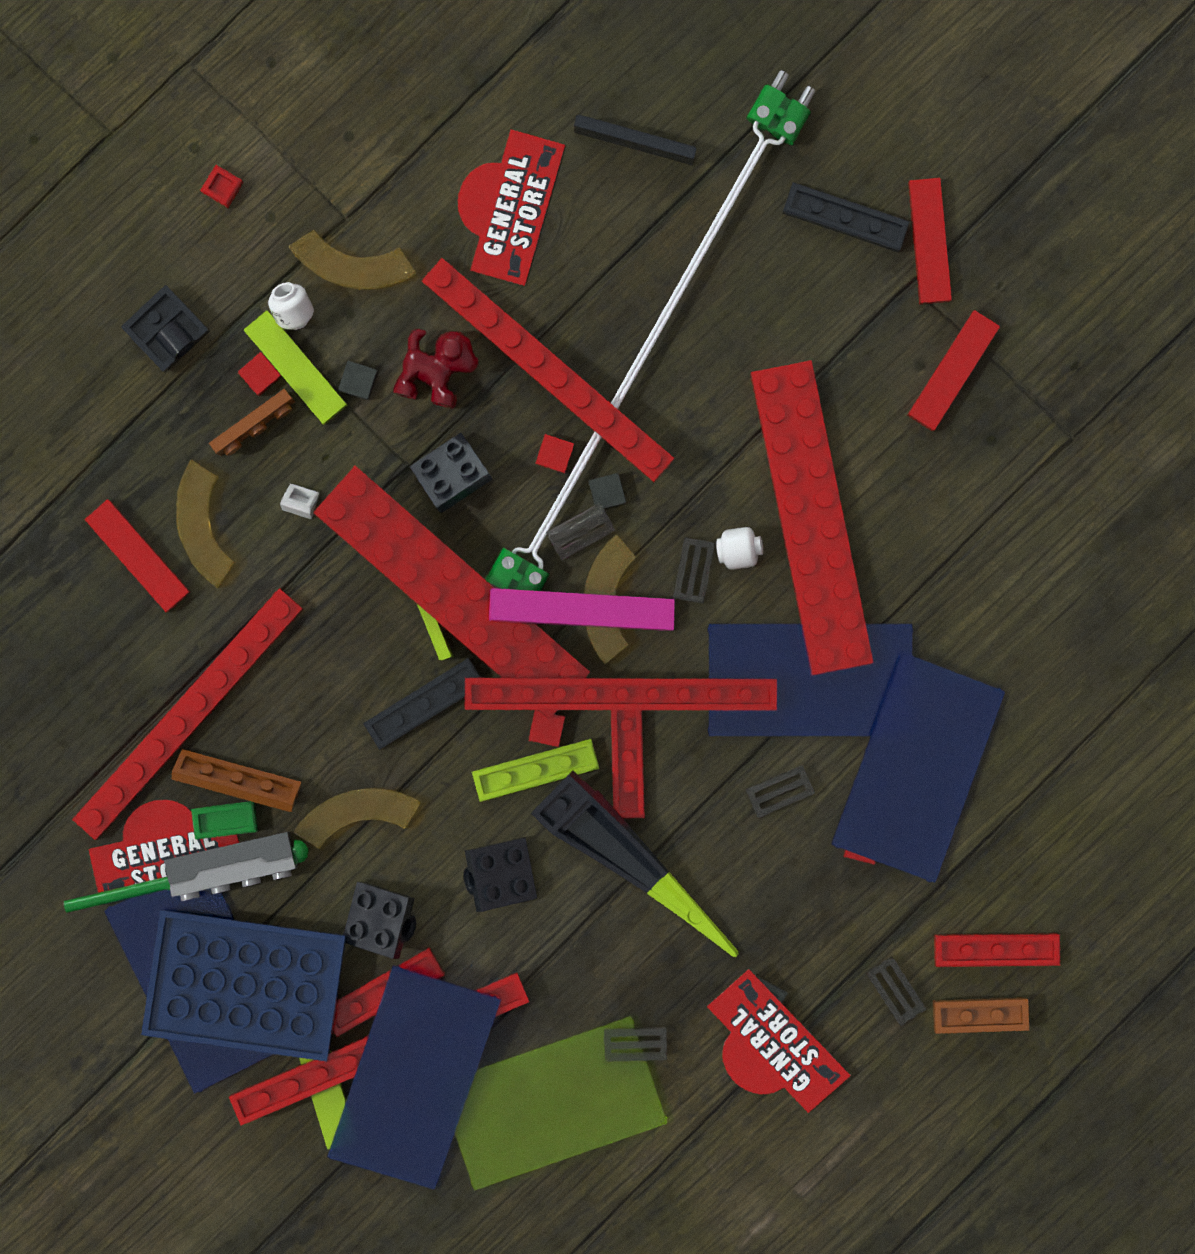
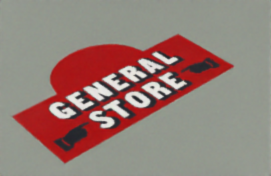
(508, 205)
(150, 836)
(771, 1047)

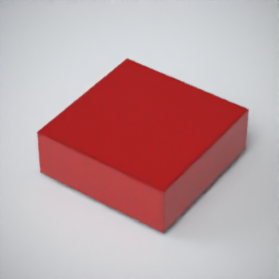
(221, 186)
(259, 374)
(554, 453)
(546, 730)

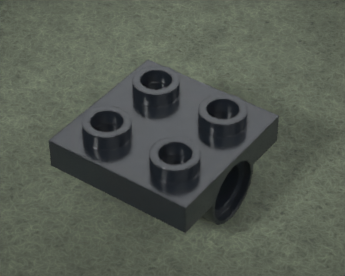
(165, 329)
(451, 473)
(499, 874)
(380, 920)

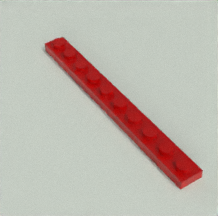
(548, 370)
(620, 694)
(187, 714)
(341, 1065)

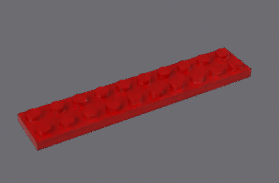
(811, 517)
(440, 582)

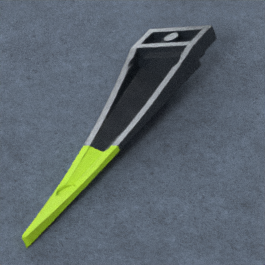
(595, 828)

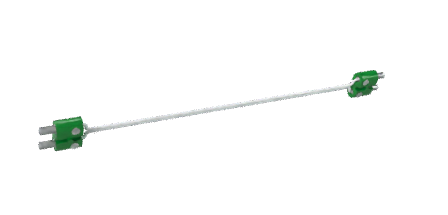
(771, 113)

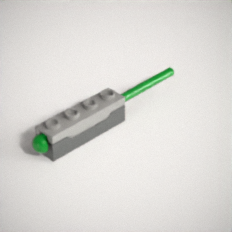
(212, 870)

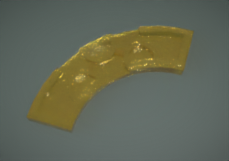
(350, 271)
(194, 524)
(603, 580)
(354, 807)

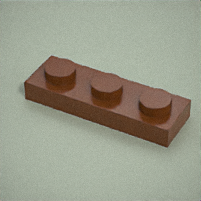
(253, 423)
(981, 1015)

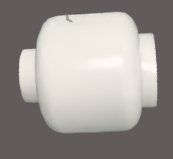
(290, 306)
(739, 548)

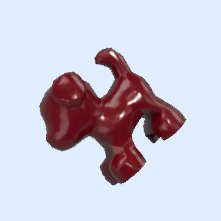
(452, 355)

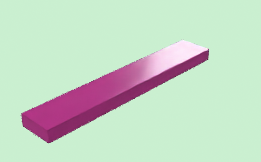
(581, 609)

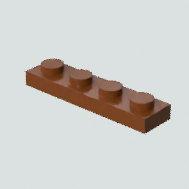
(236, 780)

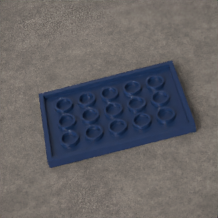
(244, 985)

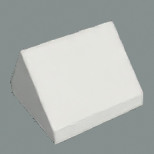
(299, 501)

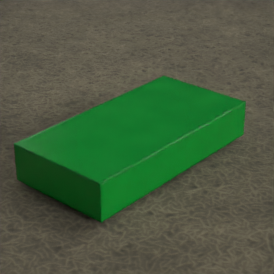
(224, 820)

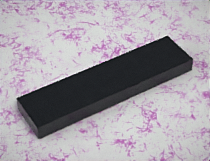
(634, 139)
(846, 217)
(420, 705)

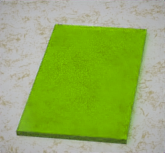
(554, 1106)

